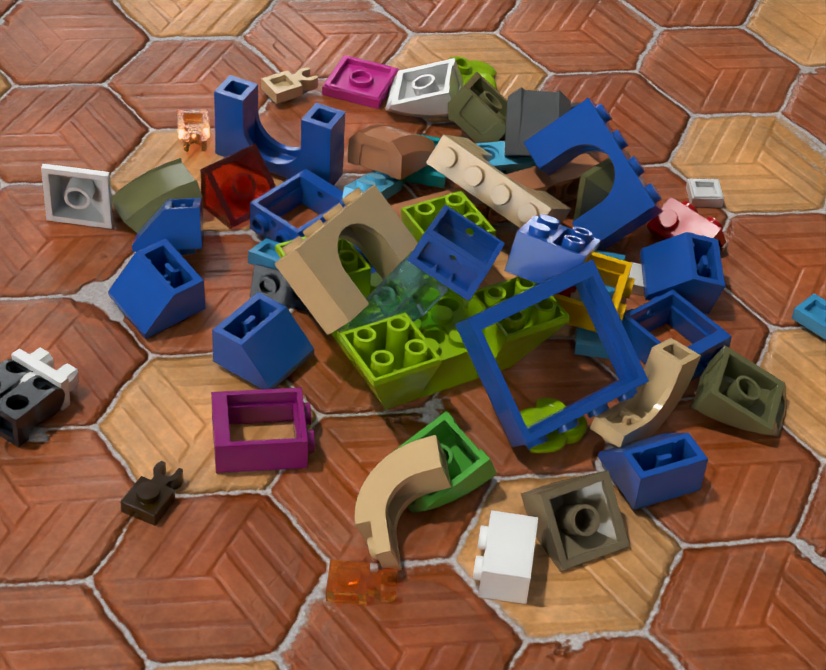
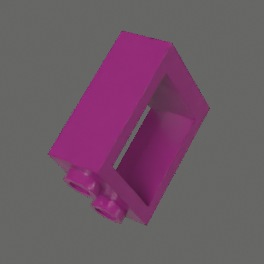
(258, 407)

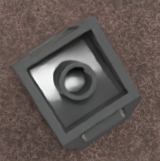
(528, 114)

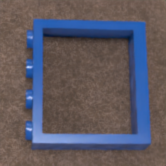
(610, 332)

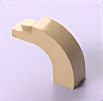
(638, 418)
(391, 487)

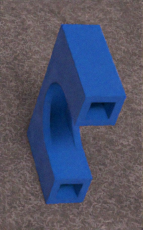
(240, 127)
(587, 130)

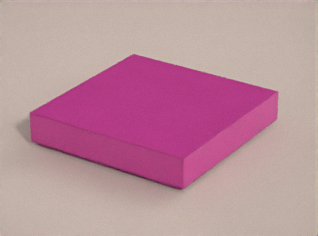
(360, 81)

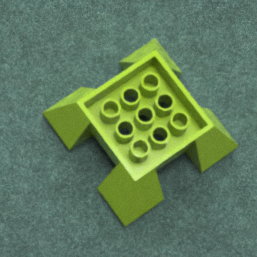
(426, 356)

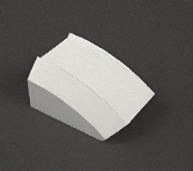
(425, 89)

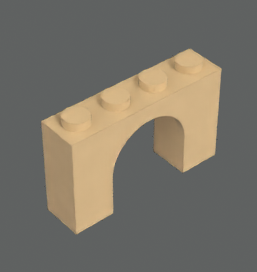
(470, 169)
(314, 263)

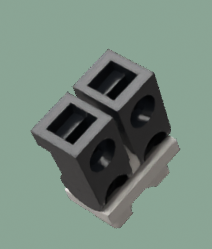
(32, 392)

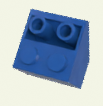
(178, 222)
(548, 249)
(688, 266)
(158, 289)
(261, 342)
(656, 468)

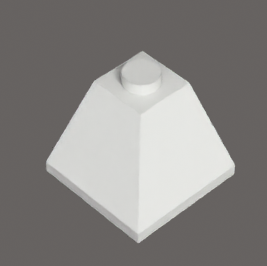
(77, 196)

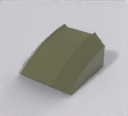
(479, 110)
(149, 191)
(741, 394)

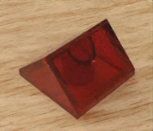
(233, 184)

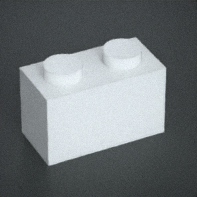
(507, 557)

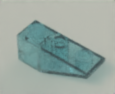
(402, 291)

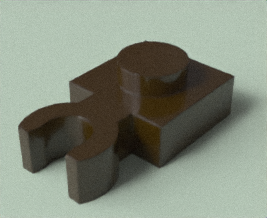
(152, 497)

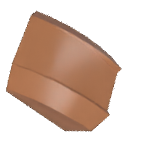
(389, 150)

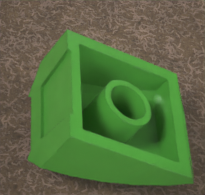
(466, 463)

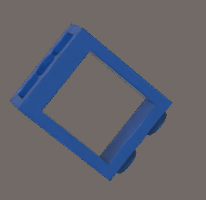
(300, 189)
(449, 237)
(685, 318)

